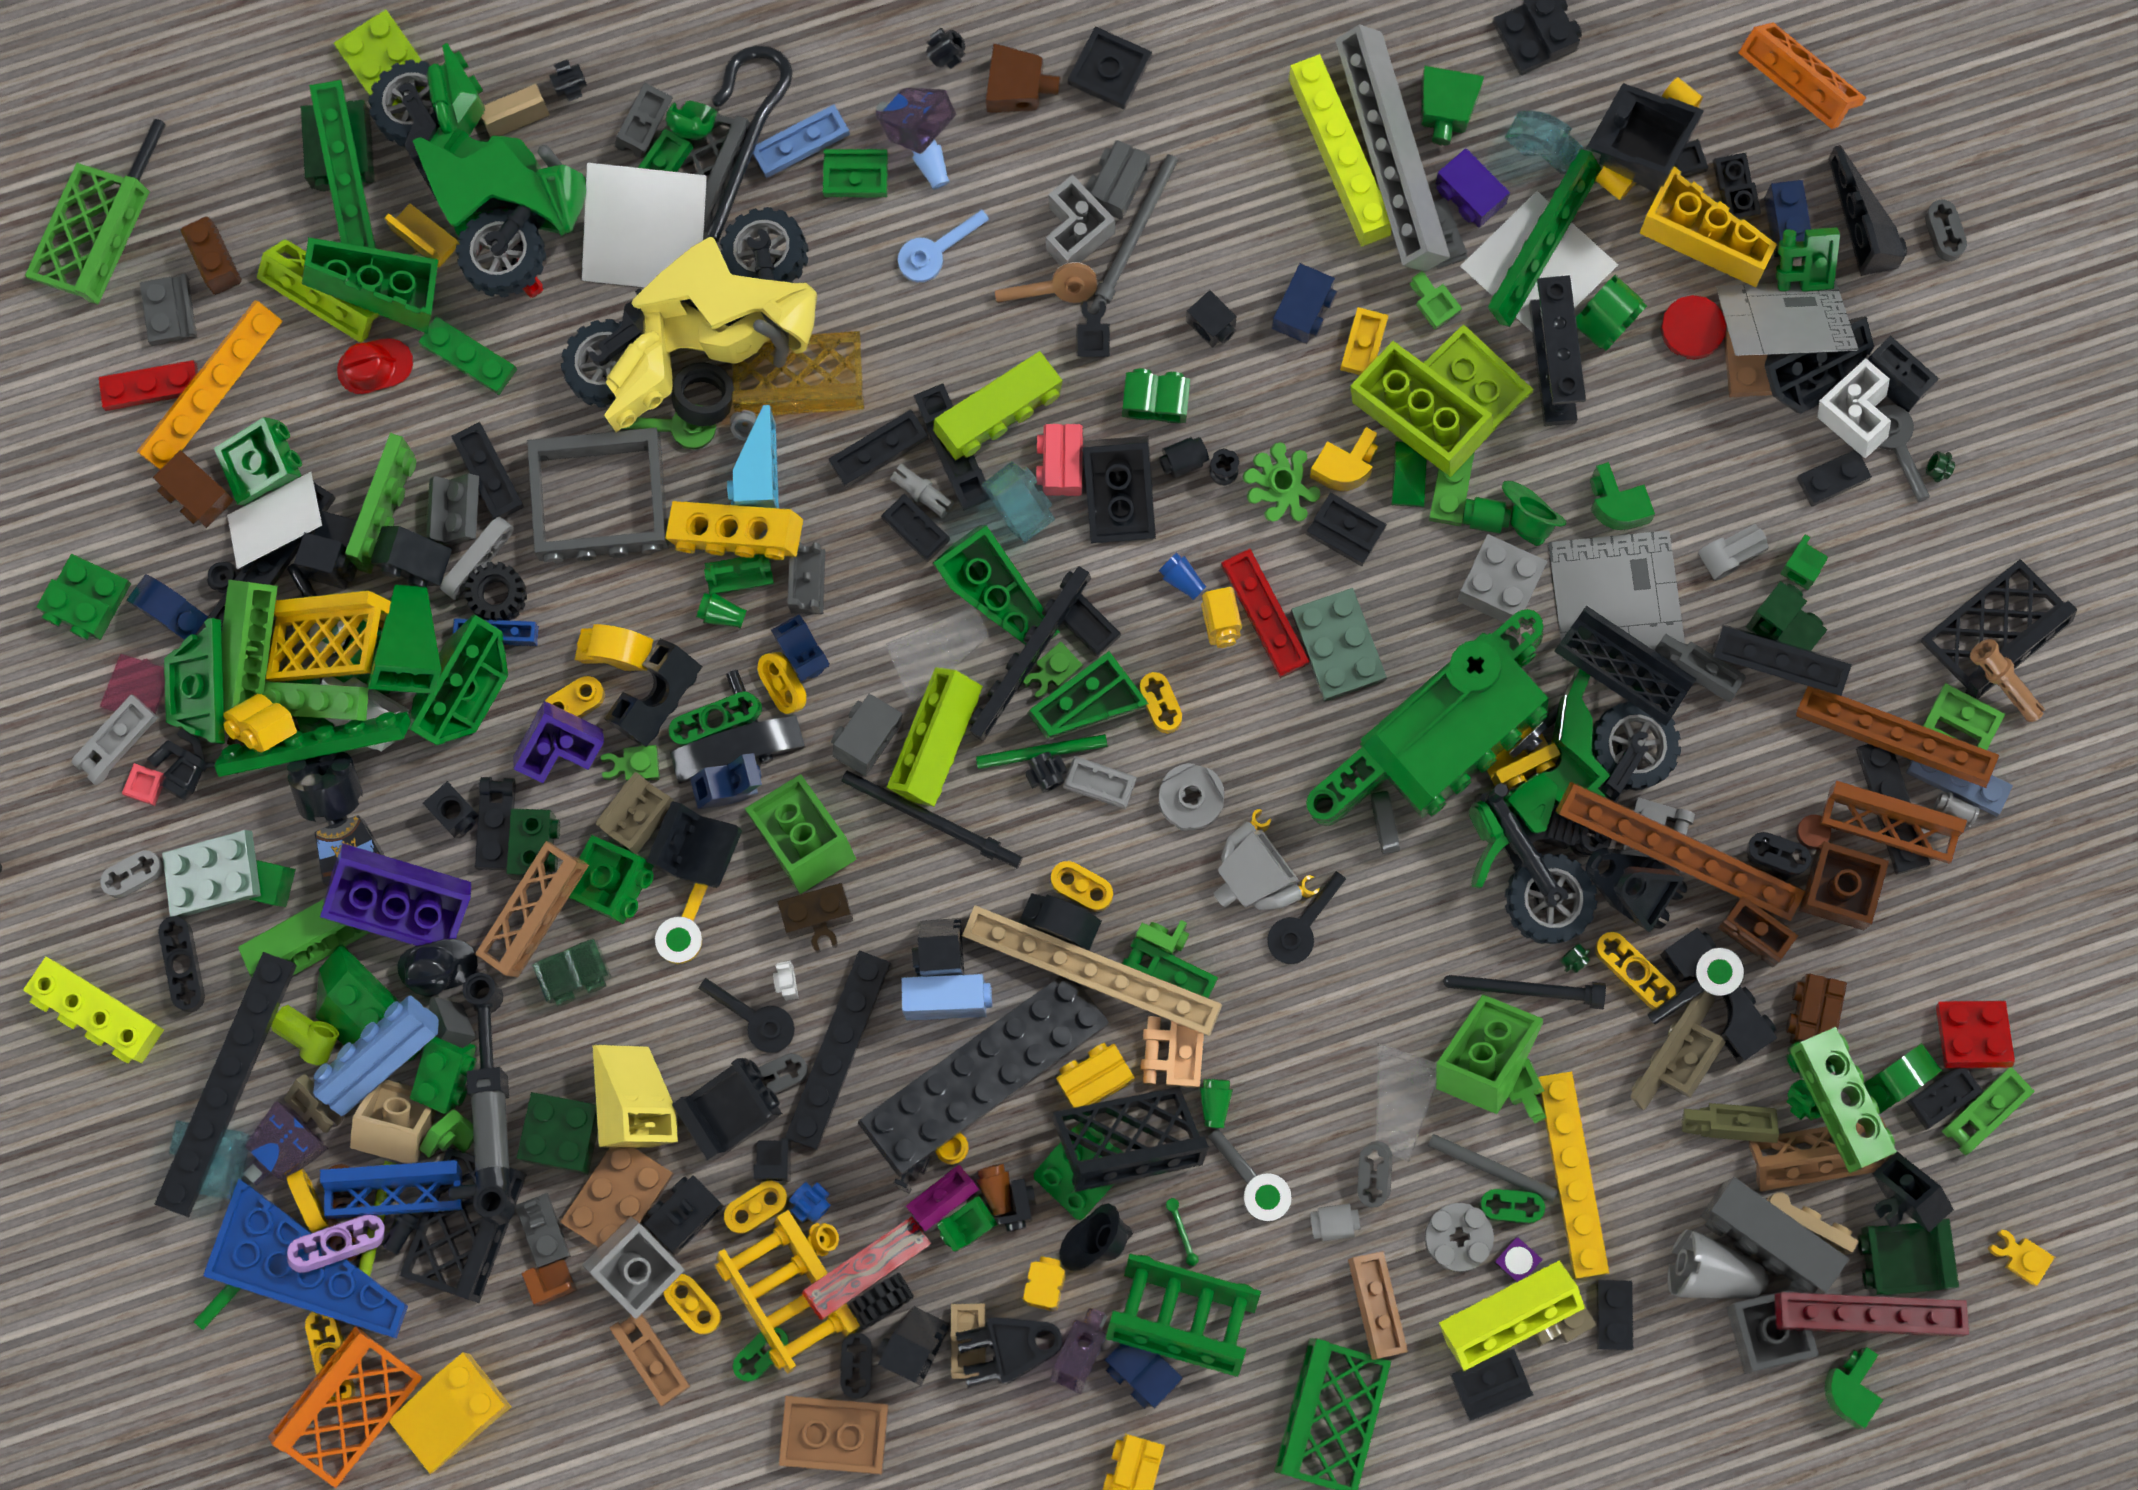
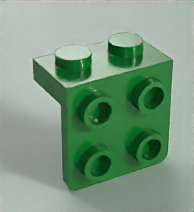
(1056, 1176)

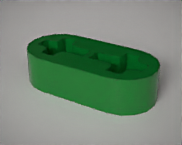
(1512, 1197)
(751, 1351)

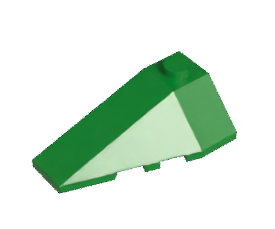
(989, 581)

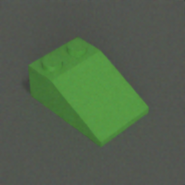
(801, 834)
(1487, 1054)

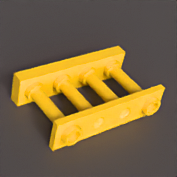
(803, 1262)

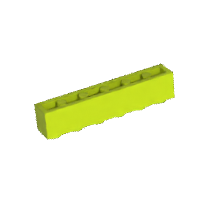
(1340, 149)

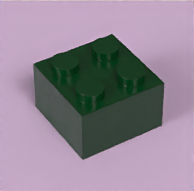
(559, 1133)

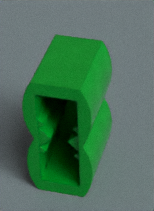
(1155, 396)

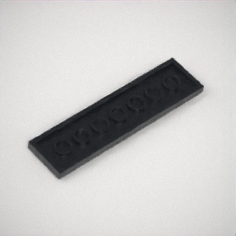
(982, 1074)

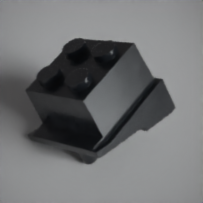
(1644, 135)

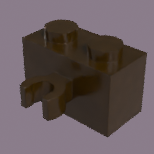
(816, 913)

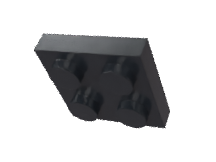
(1109, 68)

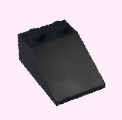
(1119, 489)

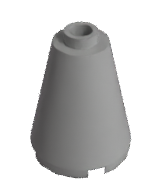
(1713, 1270)

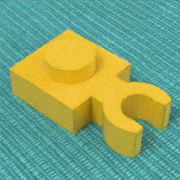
(2025, 1259)

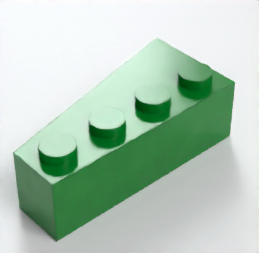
(374, 279)

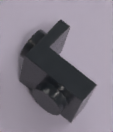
(1024, 1198)

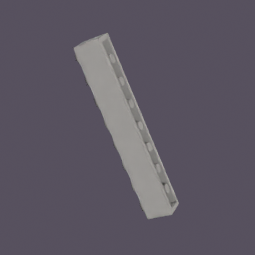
(1392, 148)

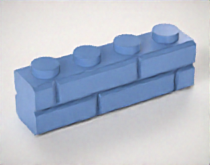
(375, 1055)

